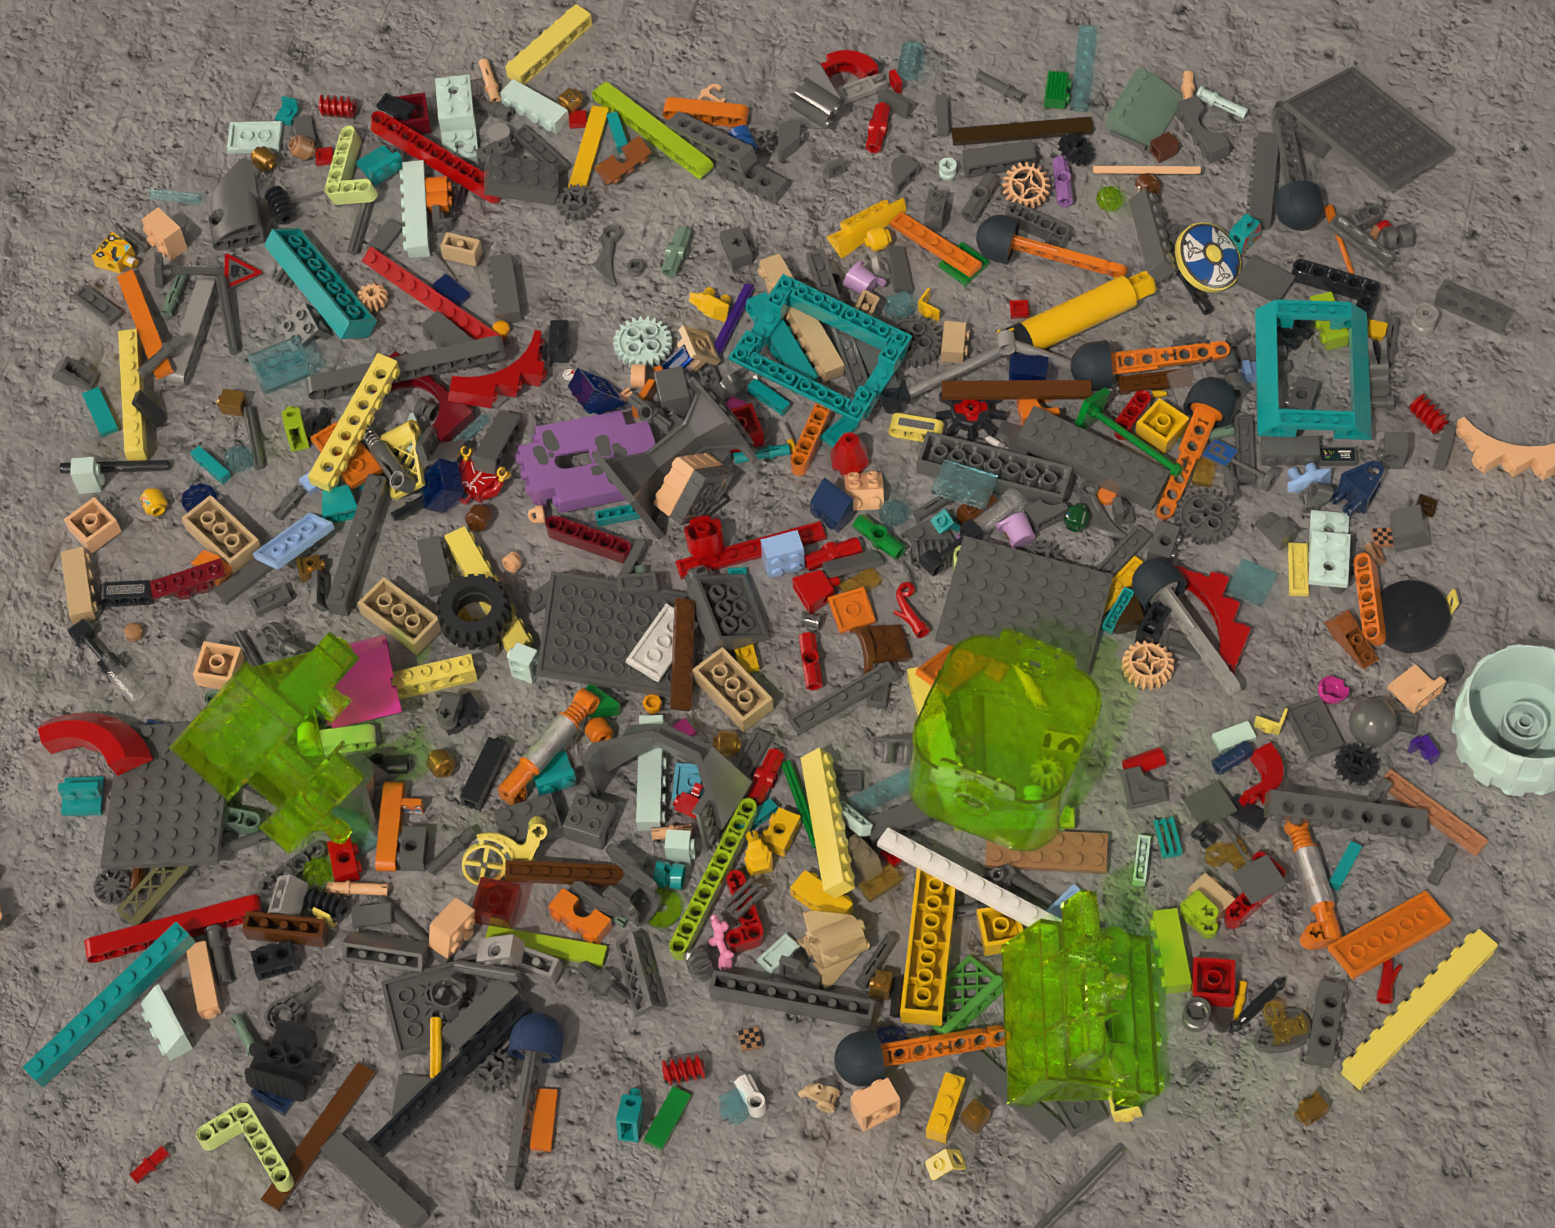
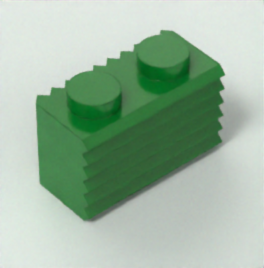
(1056, 89)

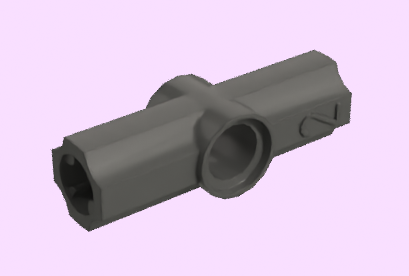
(979, 197)

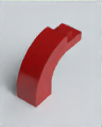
(850, 62)
(1271, 771)

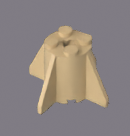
(833, 942)

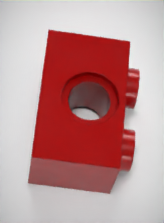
(348, 870)

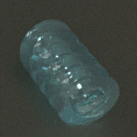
(910, 60)

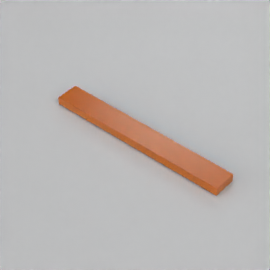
(143, 320)

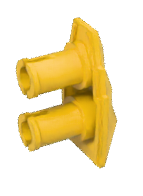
(710, 305)
(758, 857)

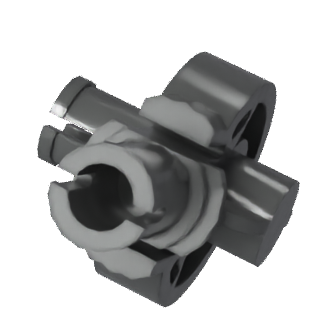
(278, 641)

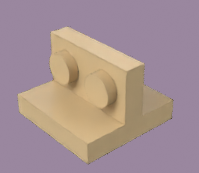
(699, 348)

